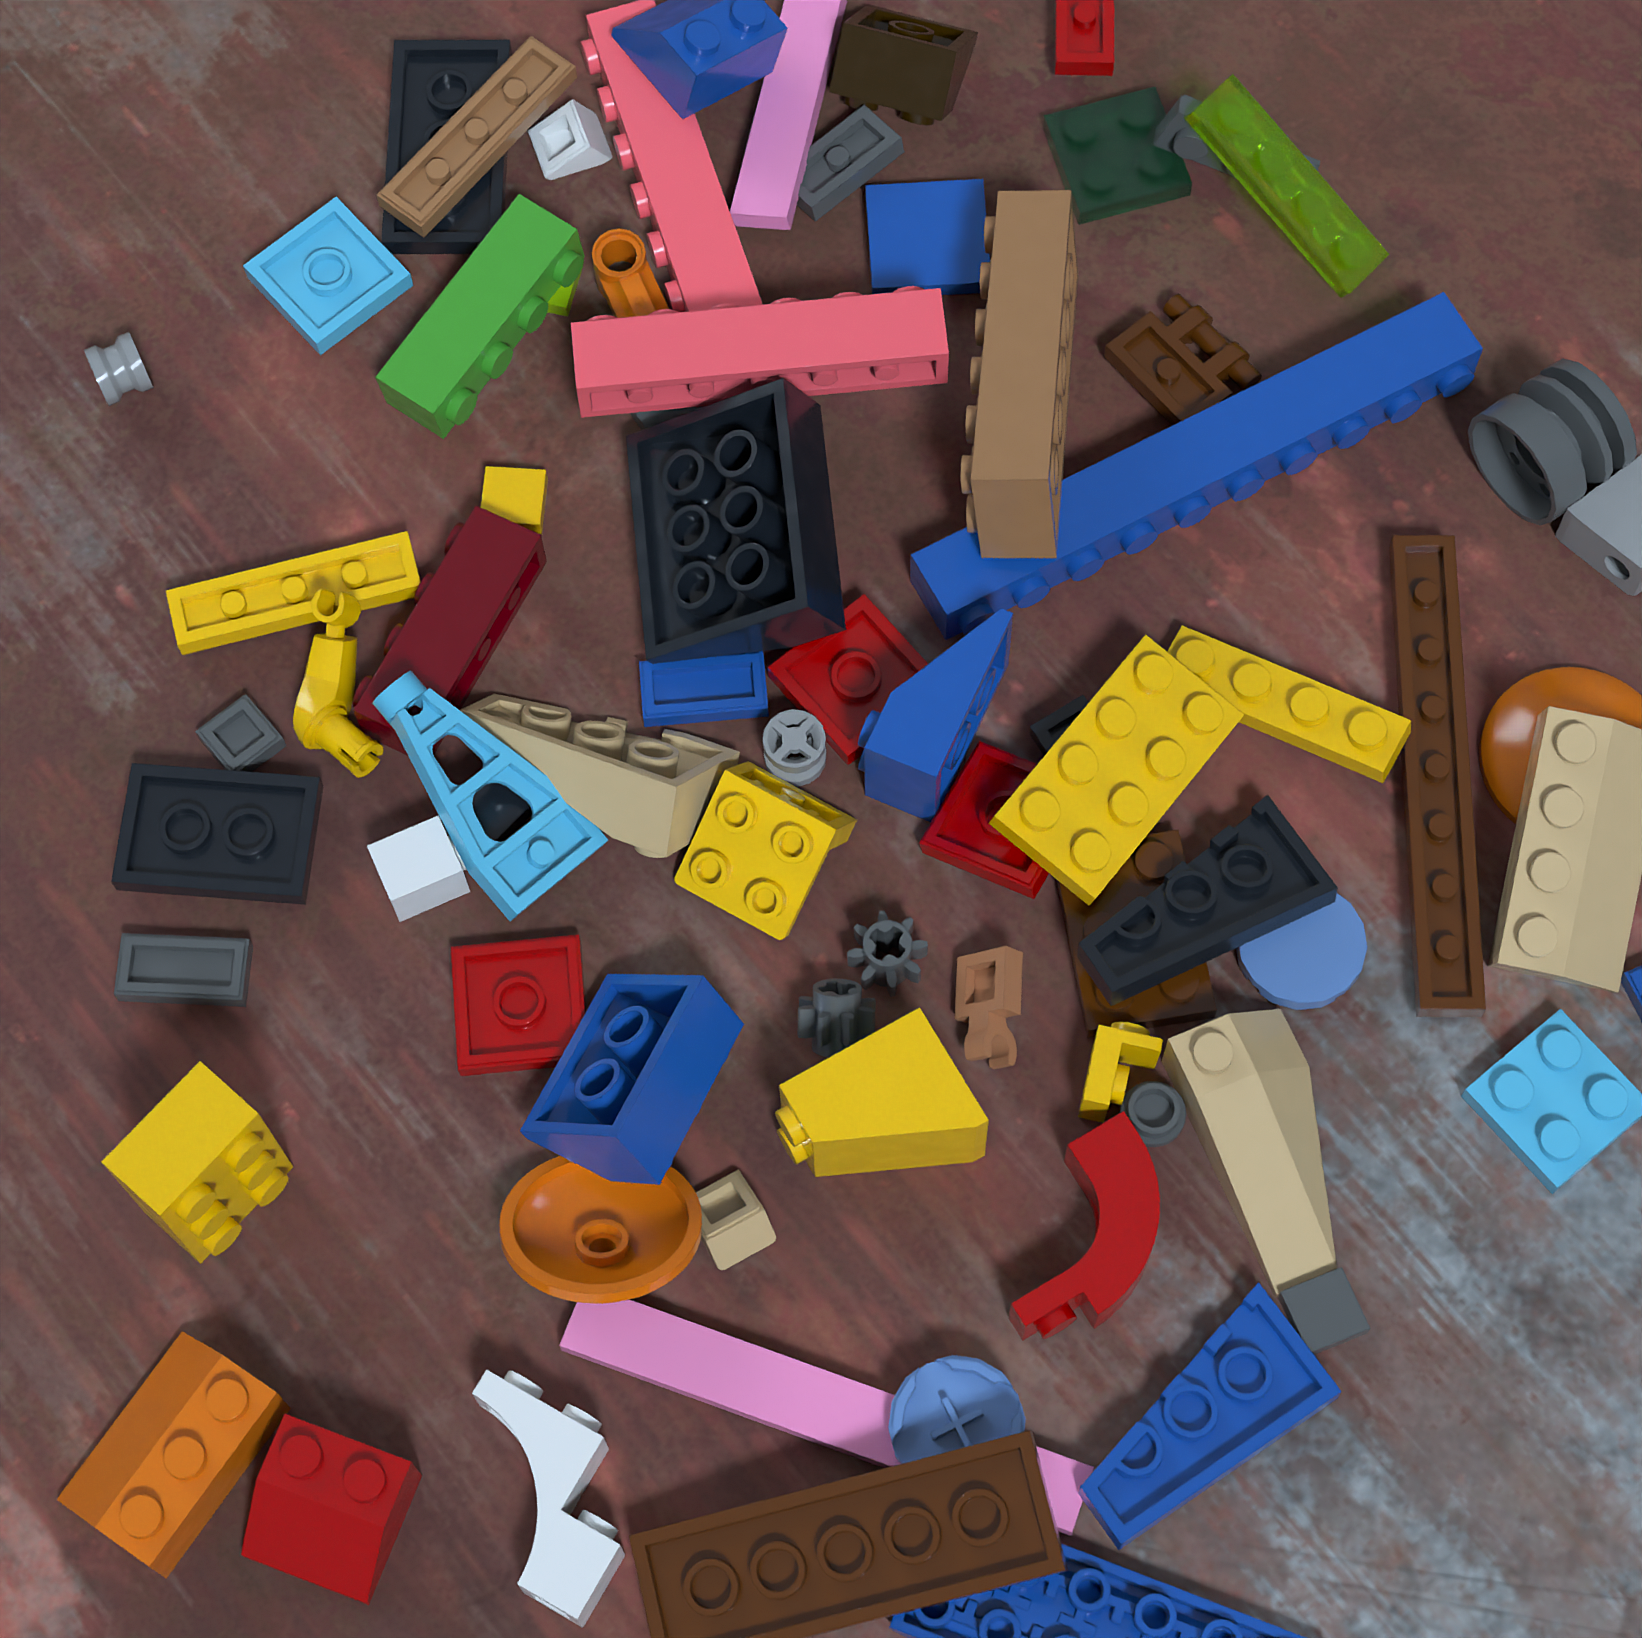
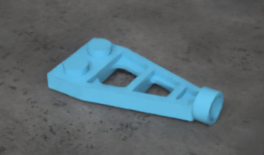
(534, 857)

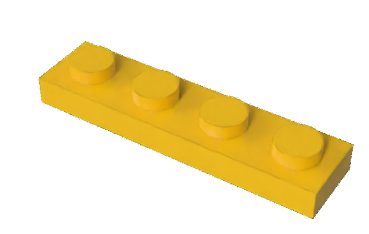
(282, 593)
(1296, 707)

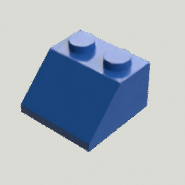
(702, 48)

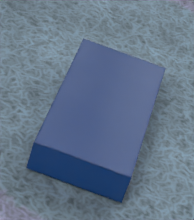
(704, 689)

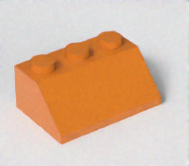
(174, 1453)

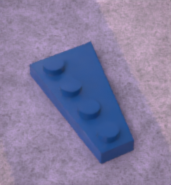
(1219, 1412)

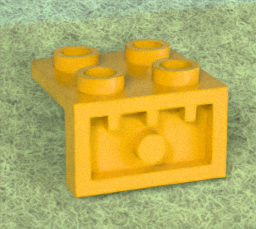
(761, 848)

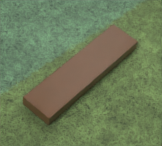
(477, 136)

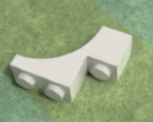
(569, 1556)

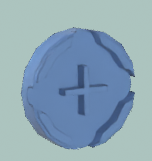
(952, 1407)

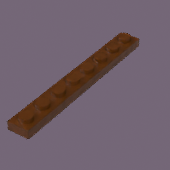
(1436, 778)

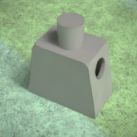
(1607, 528)

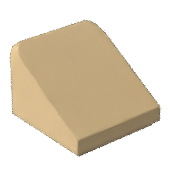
(733, 1221)

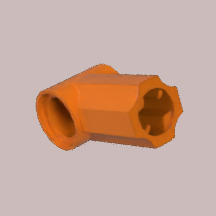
(630, 291)

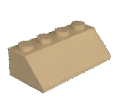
(1574, 853)

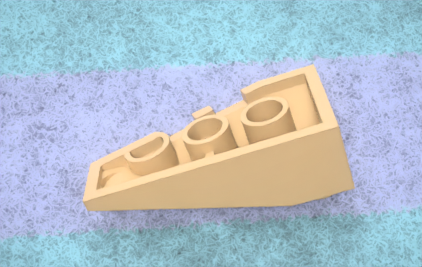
(619, 781)
(1259, 1128)

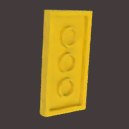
(1116, 770)

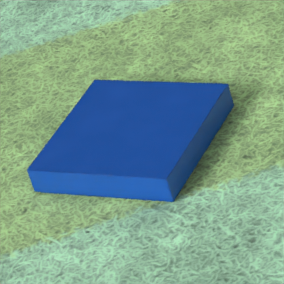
(926, 235)

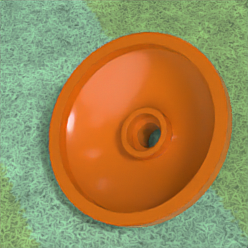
(1512, 722)
(597, 1235)

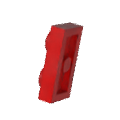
(1084, 37)

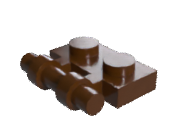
(1168, 372)

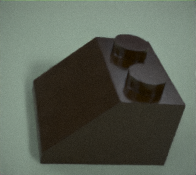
(901, 64)

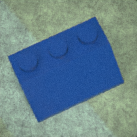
(635, 1075)

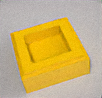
(516, 495)

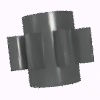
(883, 937)
(835, 1016)

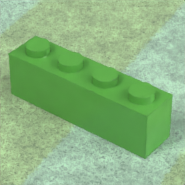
(482, 317)

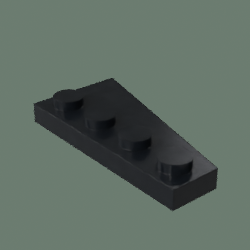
(1222, 899)

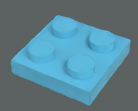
(328, 275)
(1555, 1101)

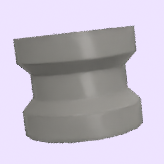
(118, 368)
(795, 733)

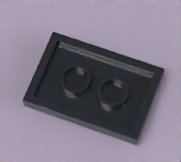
(218, 833)

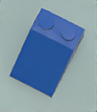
(932, 721)

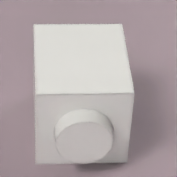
(419, 868)

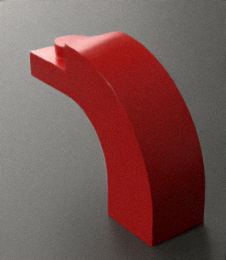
(1125, 1201)

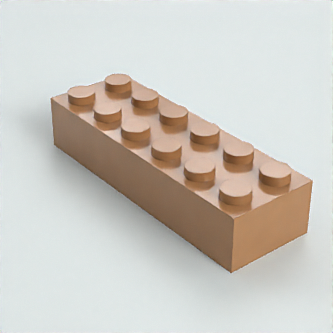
(1022, 375)

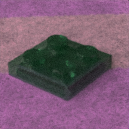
(1110, 156)

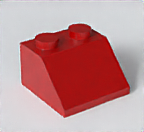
(328, 1508)

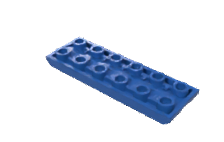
(1084, 1602)

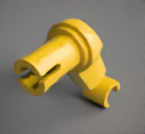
(330, 689)

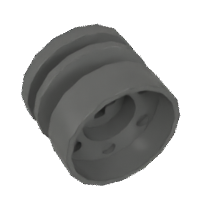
(1552, 441)

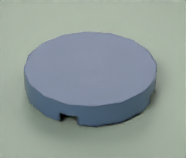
(1307, 959)

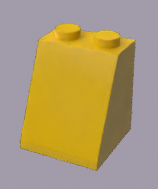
(882, 1106)

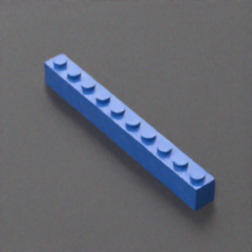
(1209, 460)

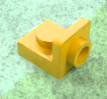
(1105, 1077)

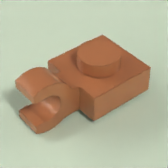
(985, 996)

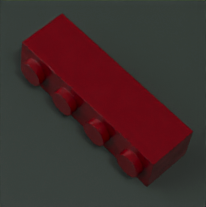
(456, 617)

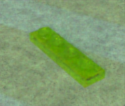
(1286, 186)

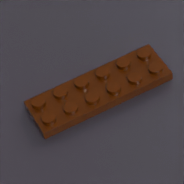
(854, 1548)

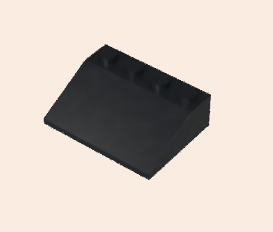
(735, 527)

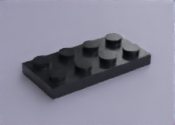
(426, 90)

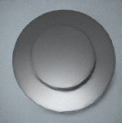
(1155, 1112)

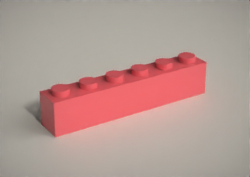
(730, 349)

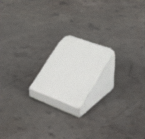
(569, 141)

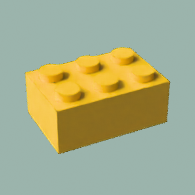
(200, 1163)

